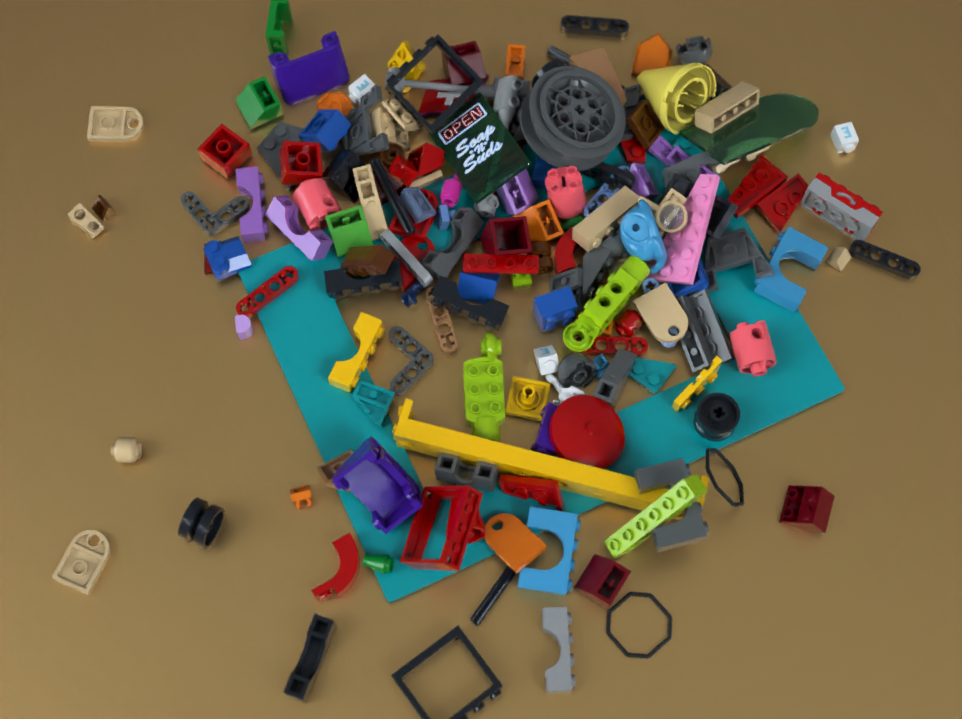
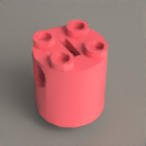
(566, 192)
(315, 202)
(753, 348)

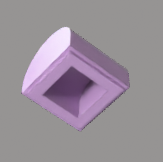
(243, 326)

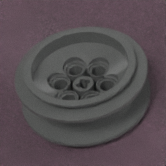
(572, 118)

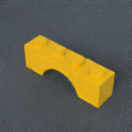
(346, 373)

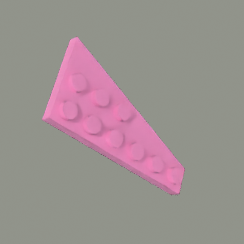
(685, 246)

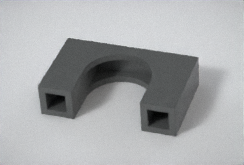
(688, 529)

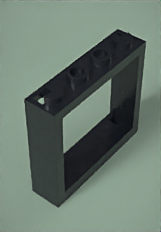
(417, 57)
(455, 634)

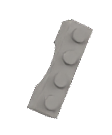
(559, 677)

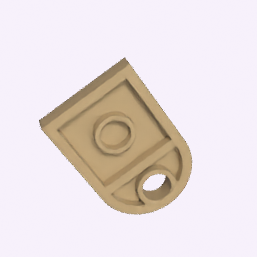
(113, 124)
(661, 312)
(83, 562)

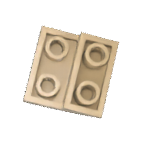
(401, 115)

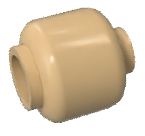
(126, 449)

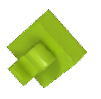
(521, 280)

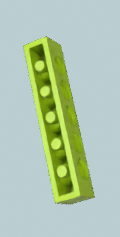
(656, 515)

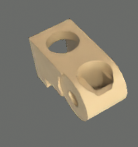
(85, 221)

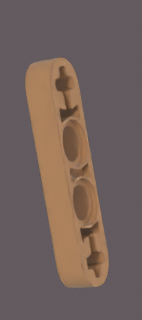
(438, 321)

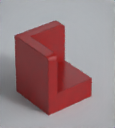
(403, 169)

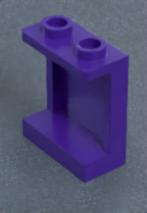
(543, 443)

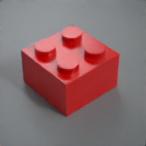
(224, 151)
(300, 162)

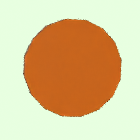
(335, 101)

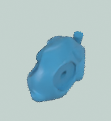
(642, 236)

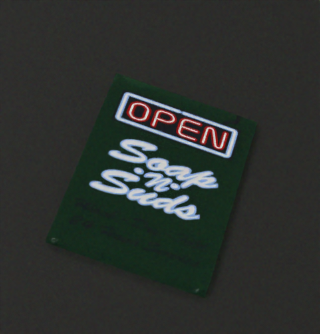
(480, 148)

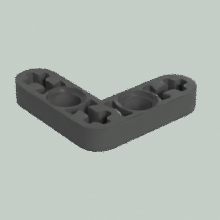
(215, 218)
(415, 357)

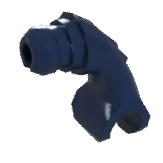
(410, 295)

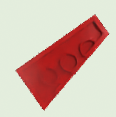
(757, 184)

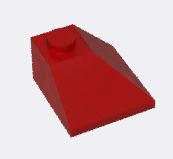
(426, 159)

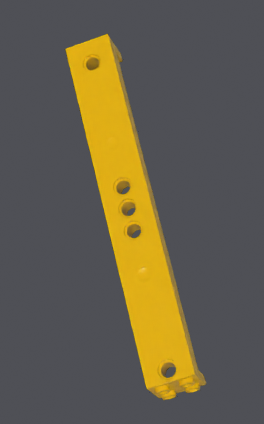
(525, 463)

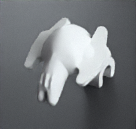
(564, 393)

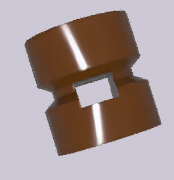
(389, 155)
(543, 250)

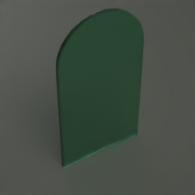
(761, 126)

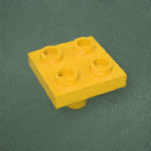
(403, 54)
(527, 398)

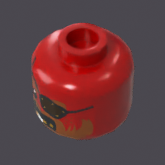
(628, 323)

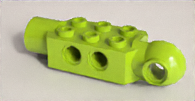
(606, 305)
(485, 390)

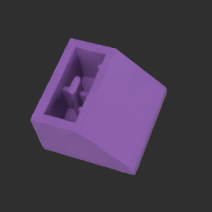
(518, 193)

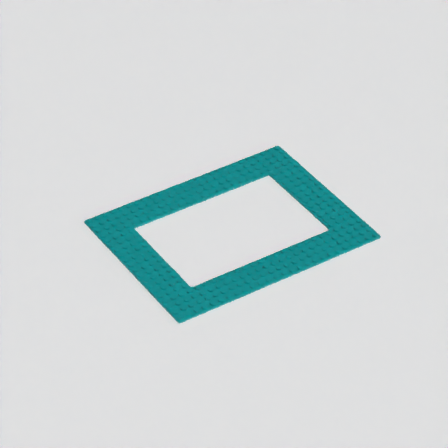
(312, 336)

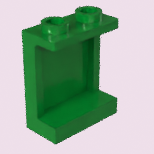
(278, 13)

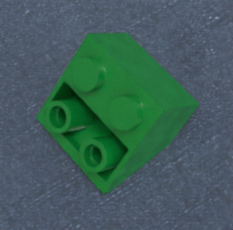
(259, 103)

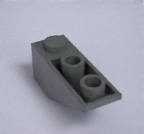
(594, 269)
(615, 377)

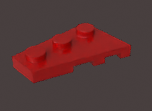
(782, 202)

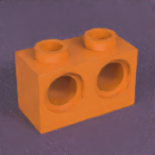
(515, 60)

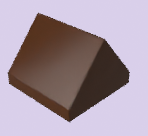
(103, 208)

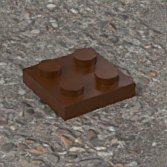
(645, 124)

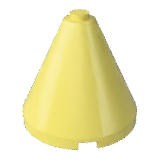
(677, 93)

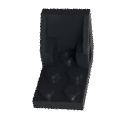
(721, 211)

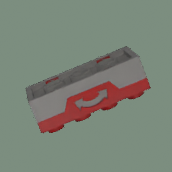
(840, 207)

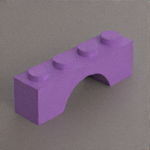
(284, 215)
(252, 224)

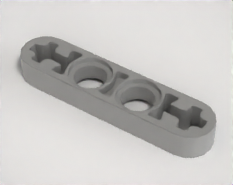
(406, 258)

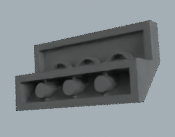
(704, 334)

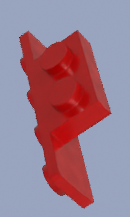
(501, 264)

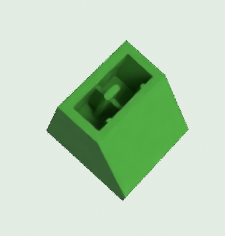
(348, 230)

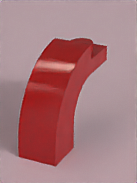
(564, 253)
(347, 571)

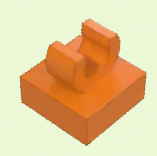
(301, 493)

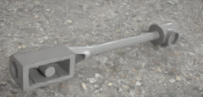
(487, 91)
(505, 106)

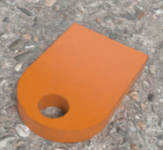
(513, 542)

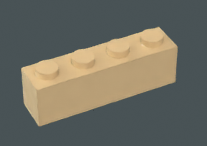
(726, 107)
(604, 219)

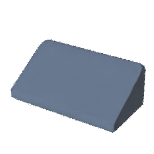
(416, 204)

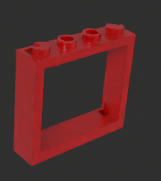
(458, 532)

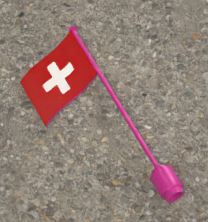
(437, 102)

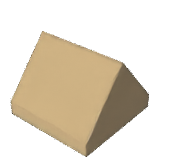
(838, 258)

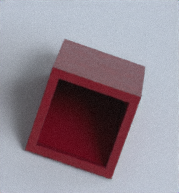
(506, 236)

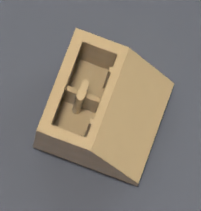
(385, 123)

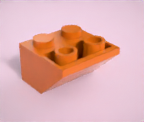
(542, 222)

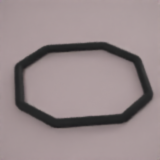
(714, 481)
(617, 642)

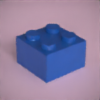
(555, 309)

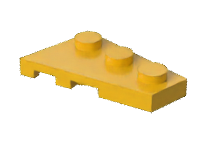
(692, 389)

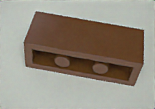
(367, 261)

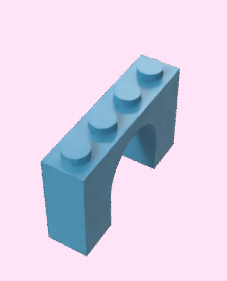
(791, 246)
(564, 527)

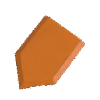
(651, 54)

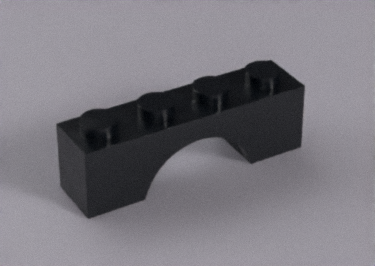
(340, 284)
(447, 296)
(305, 672)

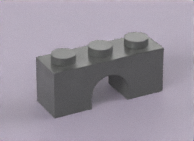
(452, 470)

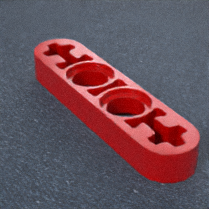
(265, 290)
(610, 345)

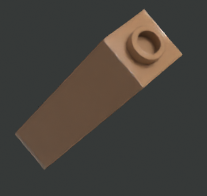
(598, 62)

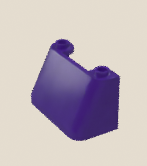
(311, 73)
(379, 485)

